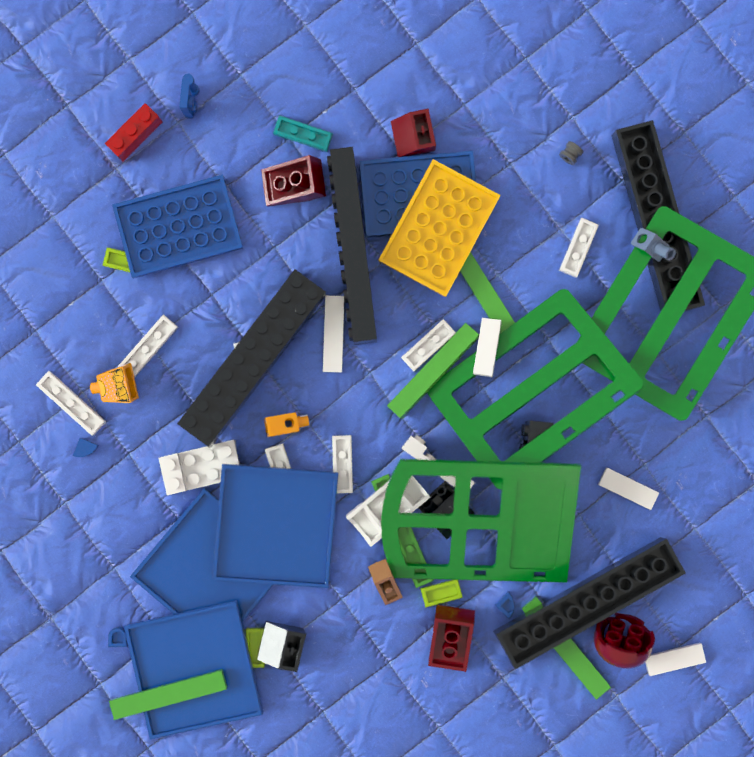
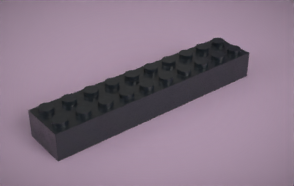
(648, 190)
(352, 240)
(252, 358)
(589, 602)

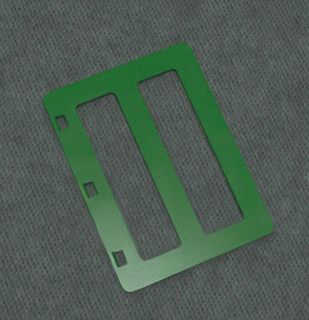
(709, 248)
(582, 418)

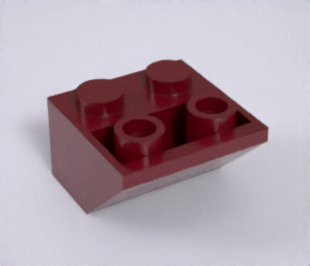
(413, 133)

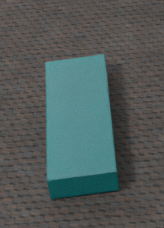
(303, 133)

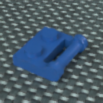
(187, 98)

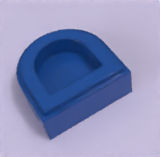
(117, 637)

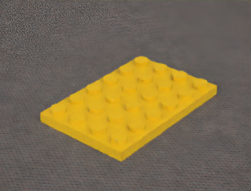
(439, 228)

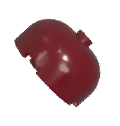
(622, 650)

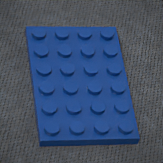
(392, 182)
(177, 226)

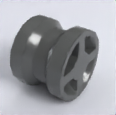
(571, 153)

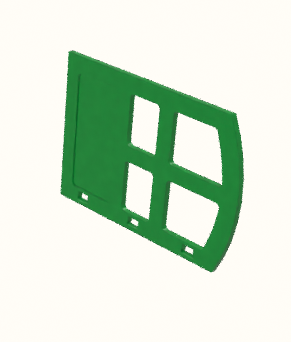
(531, 526)

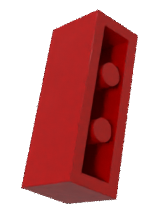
(133, 132)

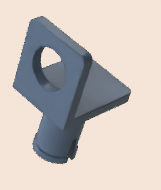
(653, 245)

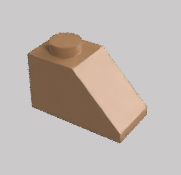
(385, 582)

